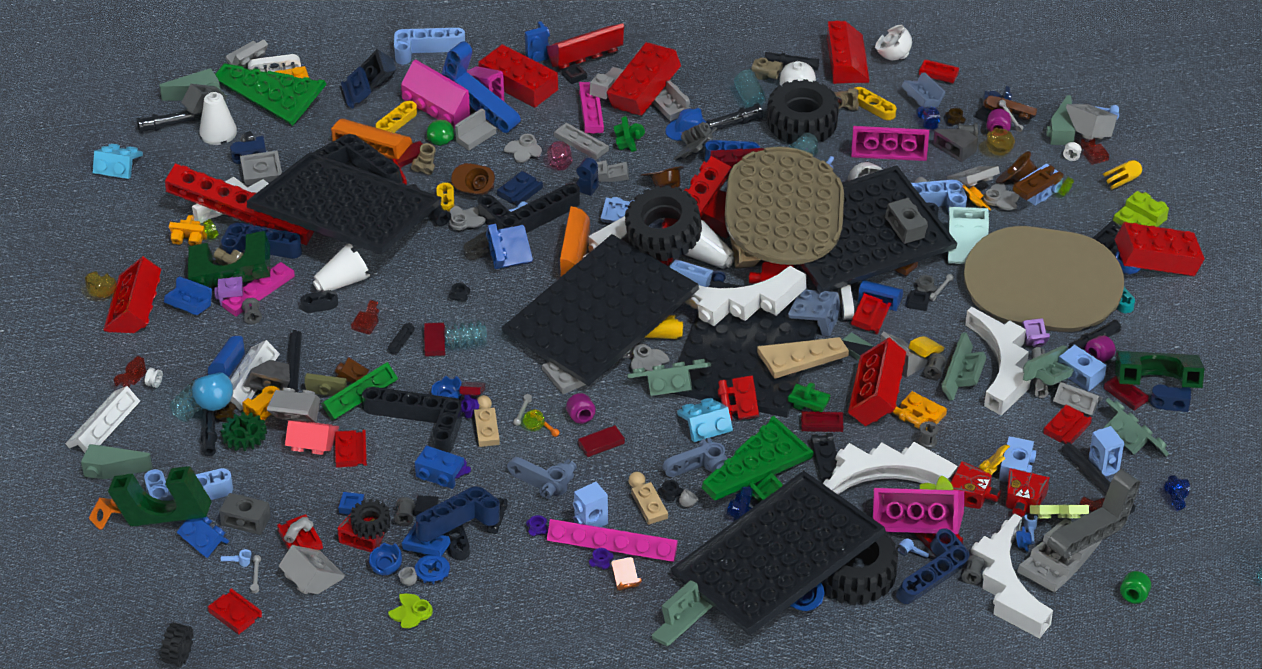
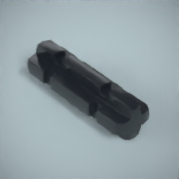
(401, 338)
(503, 506)

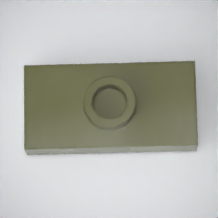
(324, 384)

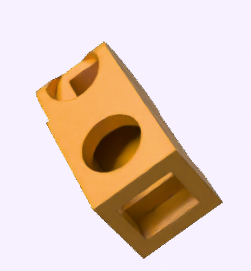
(259, 404)

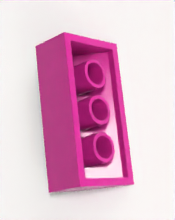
(435, 94)
(890, 143)
(918, 509)

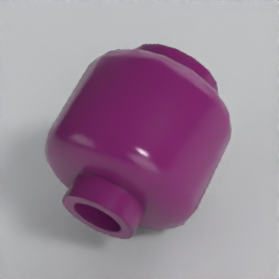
(998, 119)
(1101, 348)
(580, 408)

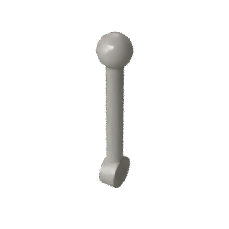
(1019, 127)
(949, 278)
(527, 399)
(255, 587)

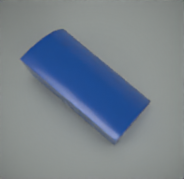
(883, 292)
(228, 357)

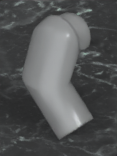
(302, 523)

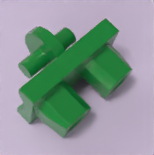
(627, 134)
(808, 397)

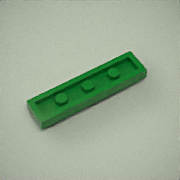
(352, 395)

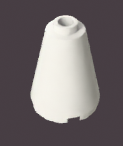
(216, 120)
(712, 249)
(341, 270)

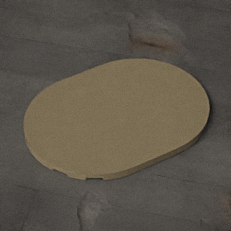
(784, 206)
(1044, 275)

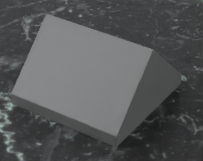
(912, 361)

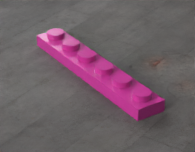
(612, 540)

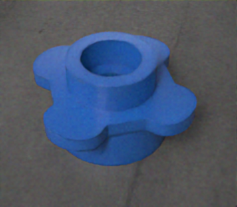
(1023, 539)

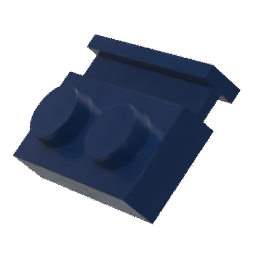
(356, 87)
(519, 188)

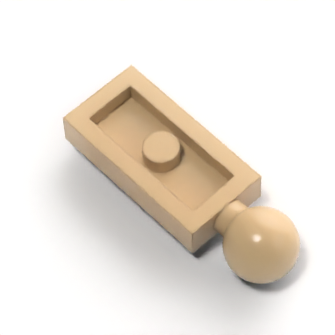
(486, 423)
(647, 499)

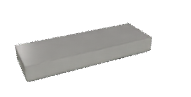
(581, 141)

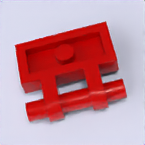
(745, 397)

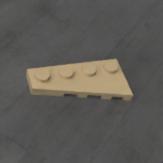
(798, 356)

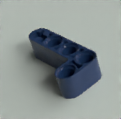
(281, 242)
(457, 510)
(945, 560)

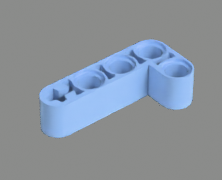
(425, 41)
(942, 193)
(215, 482)

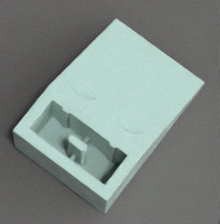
(967, 229)

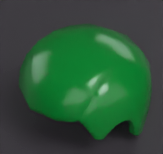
(440, 132)

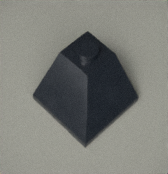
(378, 68)

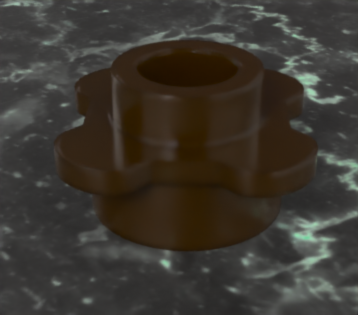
(955, 116)
(226, 412)

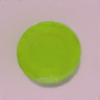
(1066, 186)
(210, 229)
(533, 420)

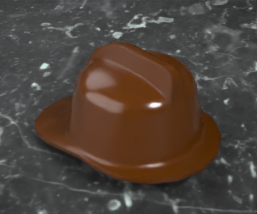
(1021, 168)
(667, 177)
(473, 178)

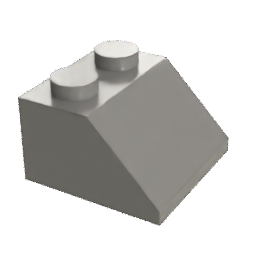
(1091, 120)
(294, 406)
(310, 569)

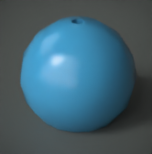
(212, 391)

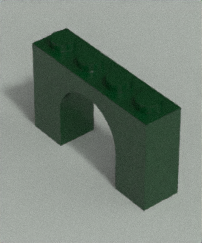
(251, 266)
(1184, 367)
(142, 509)

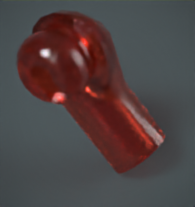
(1093, 505)

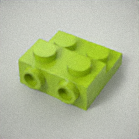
(1142, 210)

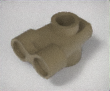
(766, 69)
(849, 99)
(425, 159)
(224, 258)

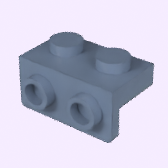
(924, 91)

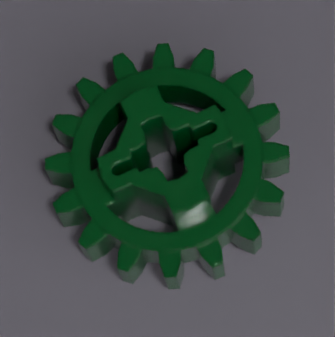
(243, 431)

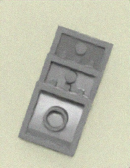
(1051, 568)

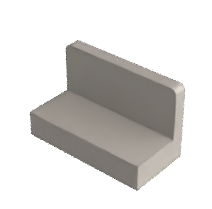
(474, 130)
(1077, 398)

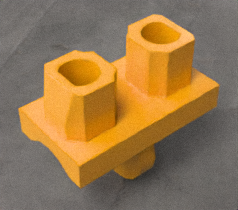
(187, 229)

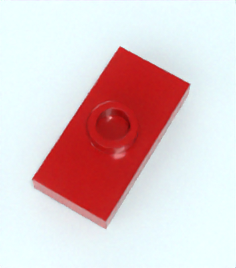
(939, 71)

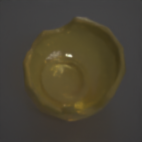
(1000, 141)
(100, 286)

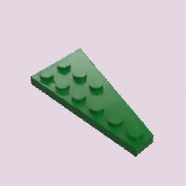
(273, 91)
(765, 453)

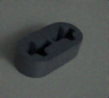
(319, 301)

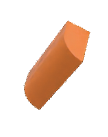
(386, 142)
(575, 239)

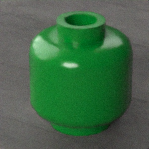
(1135, 587)

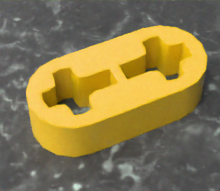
(449, 197)

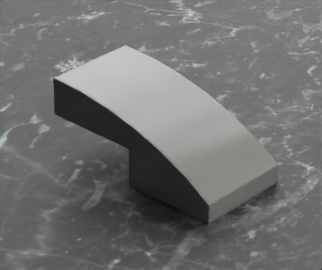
(612, 173)

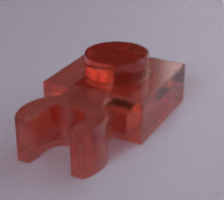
(1093, 152)

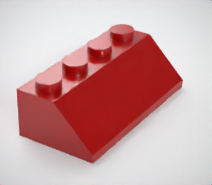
(586, 45)
(846, 53)
(133, 297)

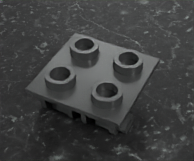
(694, 139)

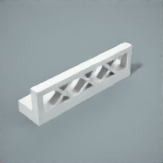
(256, 355)
(104, 419)

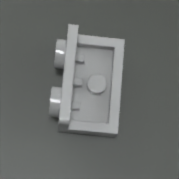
(246, 53)
(671, 101)

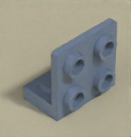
(817, 306)

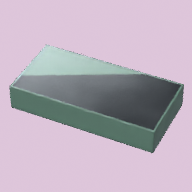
(856, 345)

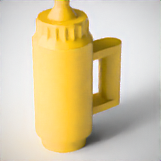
(668, 329)

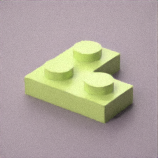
(1063, 511)

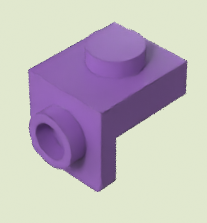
(229, 288)
(1035, 332)

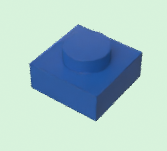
(348, 501)

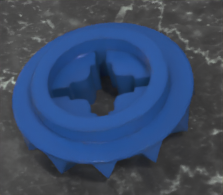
(428, 563)

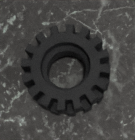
(366, 510)
(177, 644)

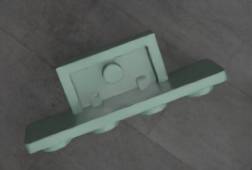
(964, 367)
(1047, 367)
(669, 379)
(1131, 432)
(680, 613)

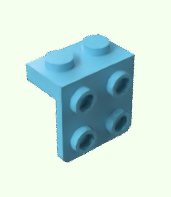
(115, 161)
(706, 419)

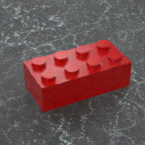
(522, 76)
(643, 78)
(1159, 249)
(877, 382)

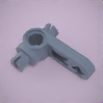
(709, 455)
(550, 481)

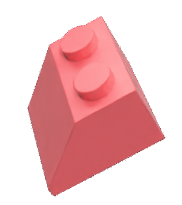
(310, 436)

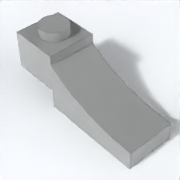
(602, 82)

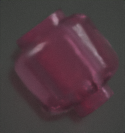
(559, 155)

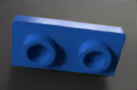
(536, 43)
(189, 296)
(438, 466)
(202, 535)

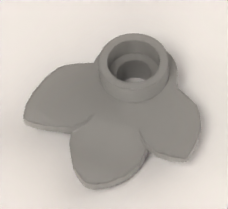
(524, 148)
(1000, 197)
(466, 218)
(651, 358)

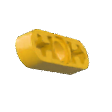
(883, 108)
(405, 111)

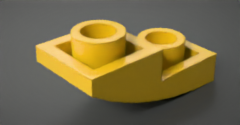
(925, 346)

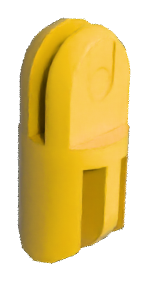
(1125, 172)

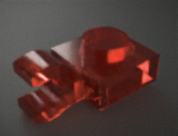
(366, 321)
(134, 372)

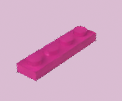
(590, 110)
(259, 288)

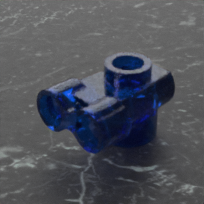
(930, 117)
(1178, 490)
(740, 505)

